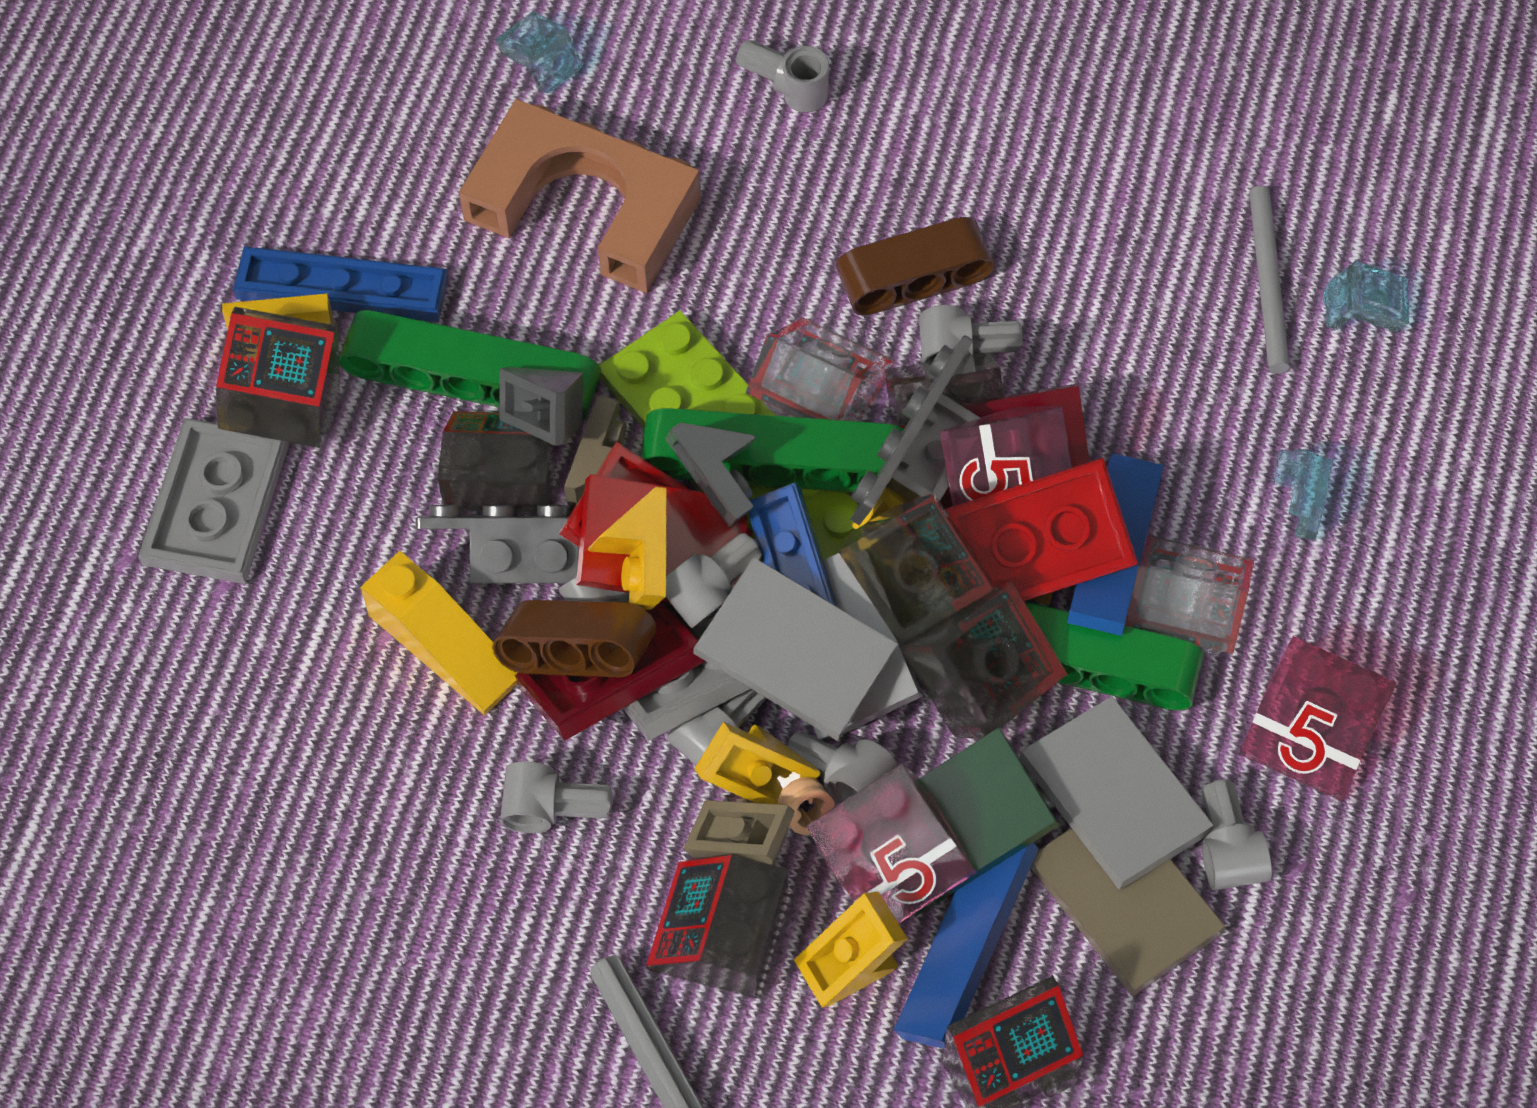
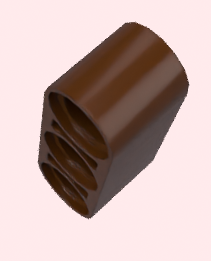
(914, 265)
(574, 638)

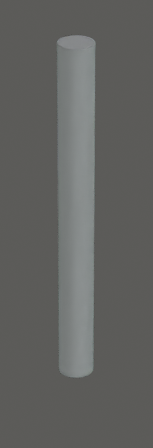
(1269, 280)

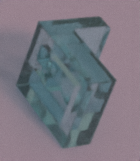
(542, 48)
(1367, 295)
(1309, 478)

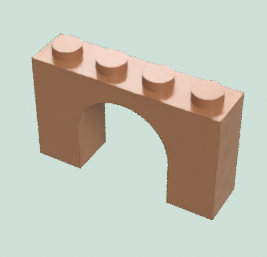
(539, 147)

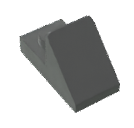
(704, 454)

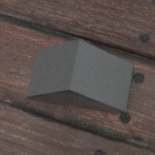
(542, 402)

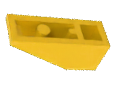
(437, 631)

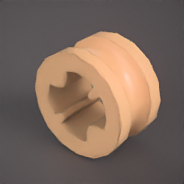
(799, 791)

